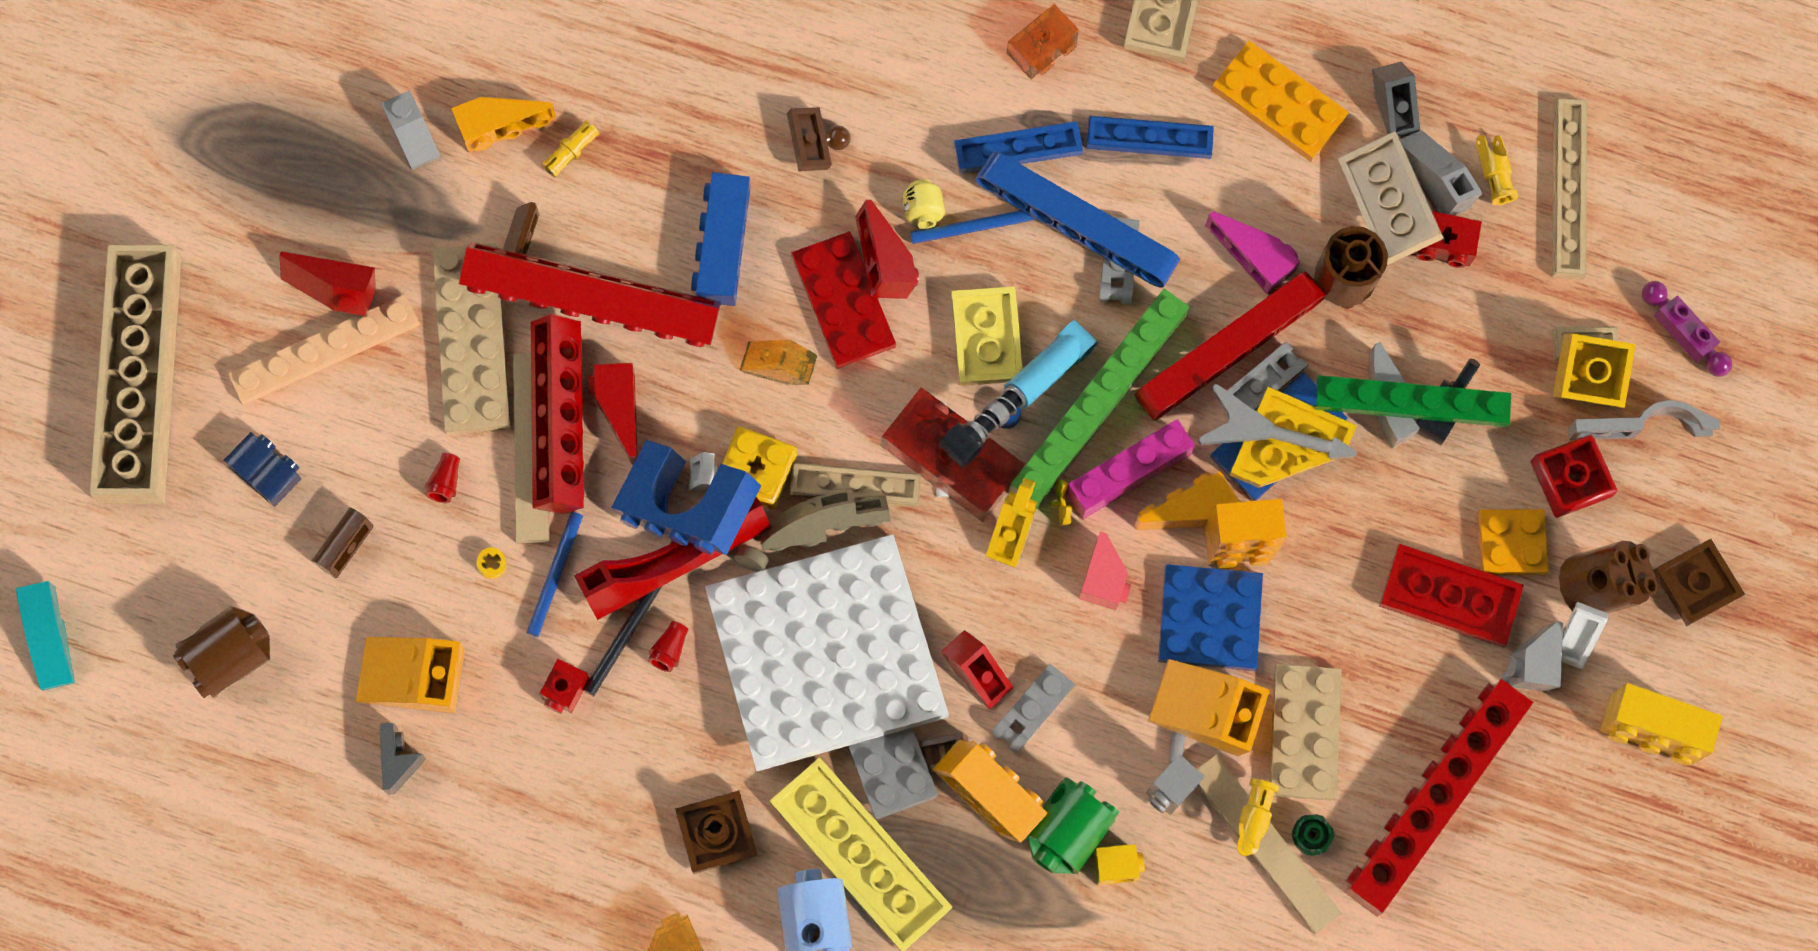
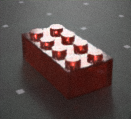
(915, 442)

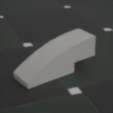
(1382, 368)

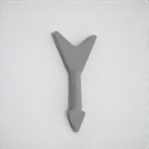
(1249, 425)

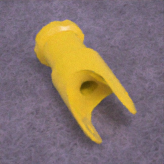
(1496, 170)
(1255, 816)

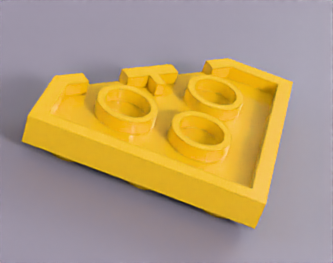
(1273, 460)

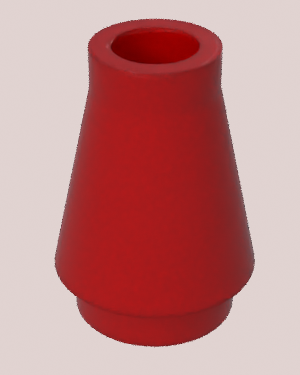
(443, 480)
(668, 648)

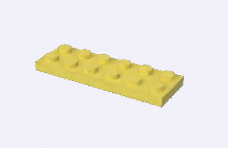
(861, 854)

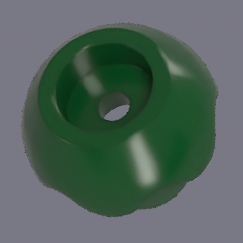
(1323, 834)

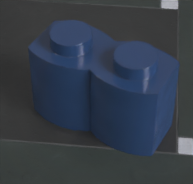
(263, 469)

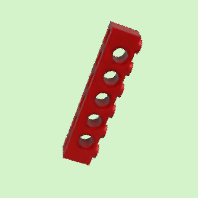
(556, 414)

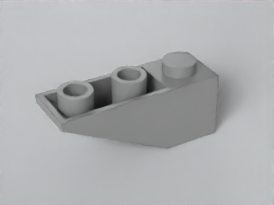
(1441, 174)

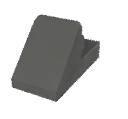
(396, 767)

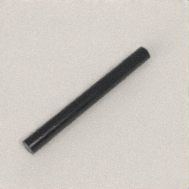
(620, 642)

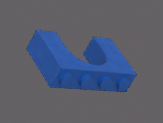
(707, 525)

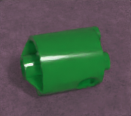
(1070, 828)

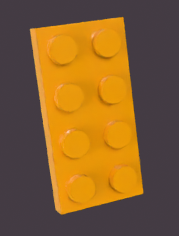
(1279, 101)

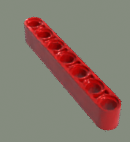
(1229, 346)

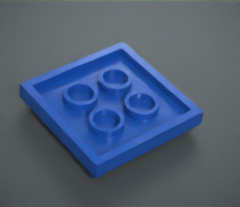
(1210, 617)

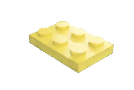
(986, 335)

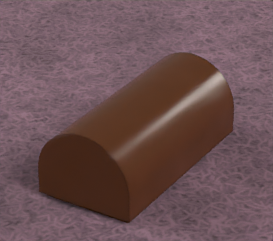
(343, 542)

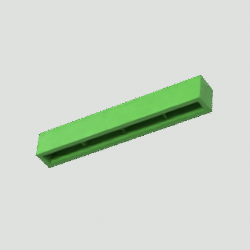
(1102, 395)

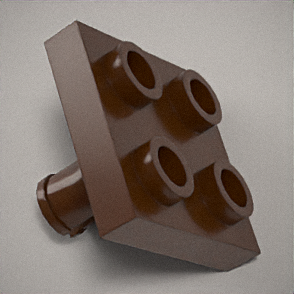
(716, 832)

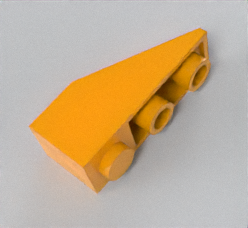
(493, 119)
(1188, 507)

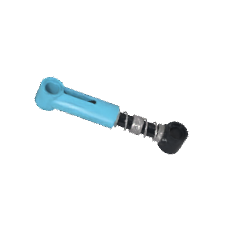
(1069, 348)

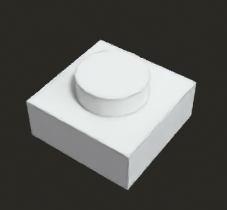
(702, 471)

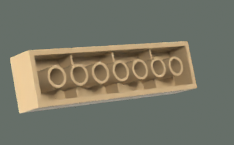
(135, 375)

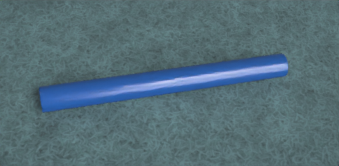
(970, 226)
(554, 574)

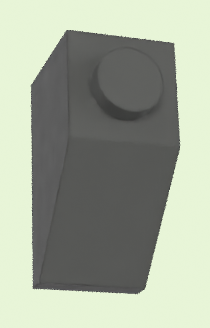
(1397, 98)

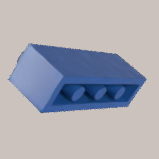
(723, 238)

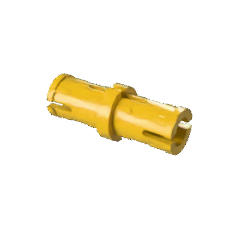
(570, 148)

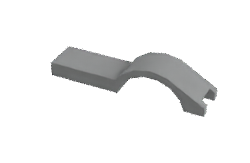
(1628, 428)

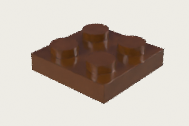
(1698, 582)

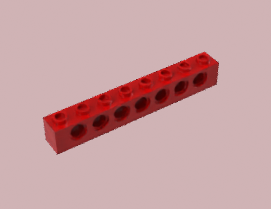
(1511, 708)

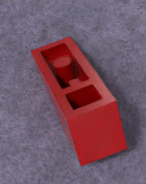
(885, 256)
(331, 282)
(616, 398)

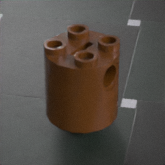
(1351, 266)
(1608, 577)
(224, 650)

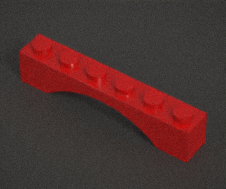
(622, 581)

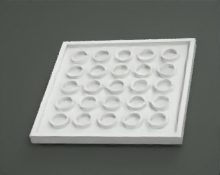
(826, 652)

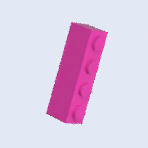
(1130, 469)

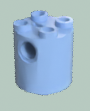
(814, 905)

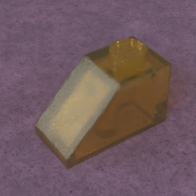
(779, 361)
(675, 935)

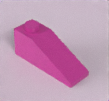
(1259, 253)

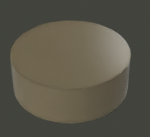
(751, 558)

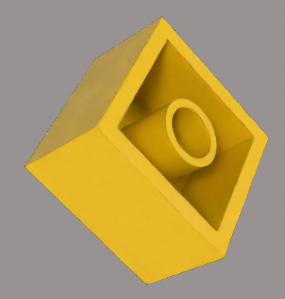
(1594, 370)

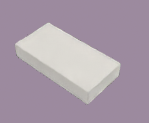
(1581, 634)

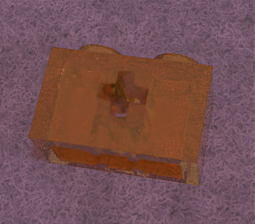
(1049, 27)

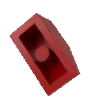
(977, 668)

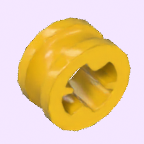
(490, 573)

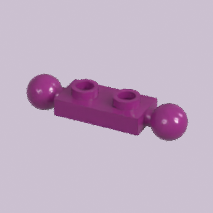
(1686, 328)

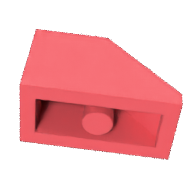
(1106, 576)

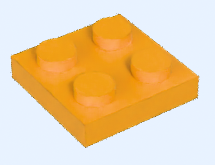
(1513, 541)

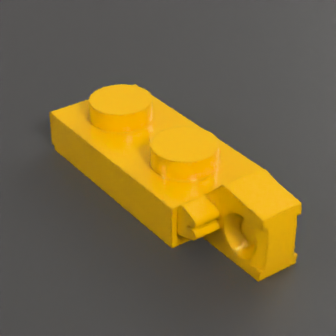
(1013, 525)

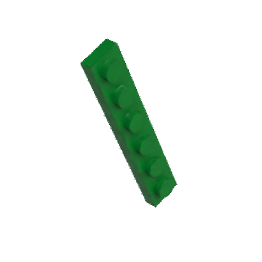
(1413, 401)

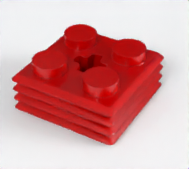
(1580, 458)

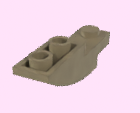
(808, 521)

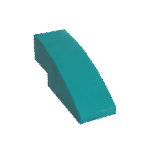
(45, 635)

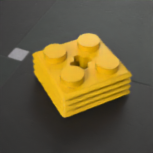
(775, 458)

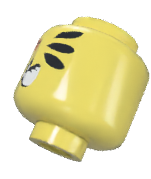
(923, 203)

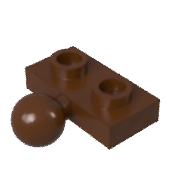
(812, 141)

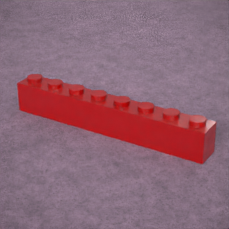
(589, 293)

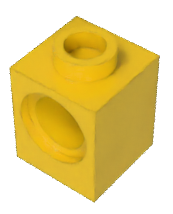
(1118, 864)

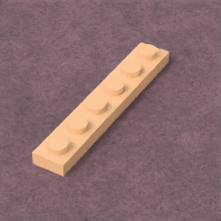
(323, 349)

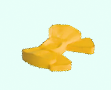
(1064, 511)

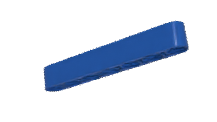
(1077, 219)

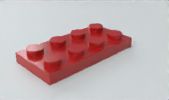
(842, 300)
(1451, 595)

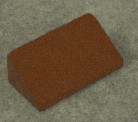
(522, 228)

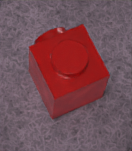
(563, 687)

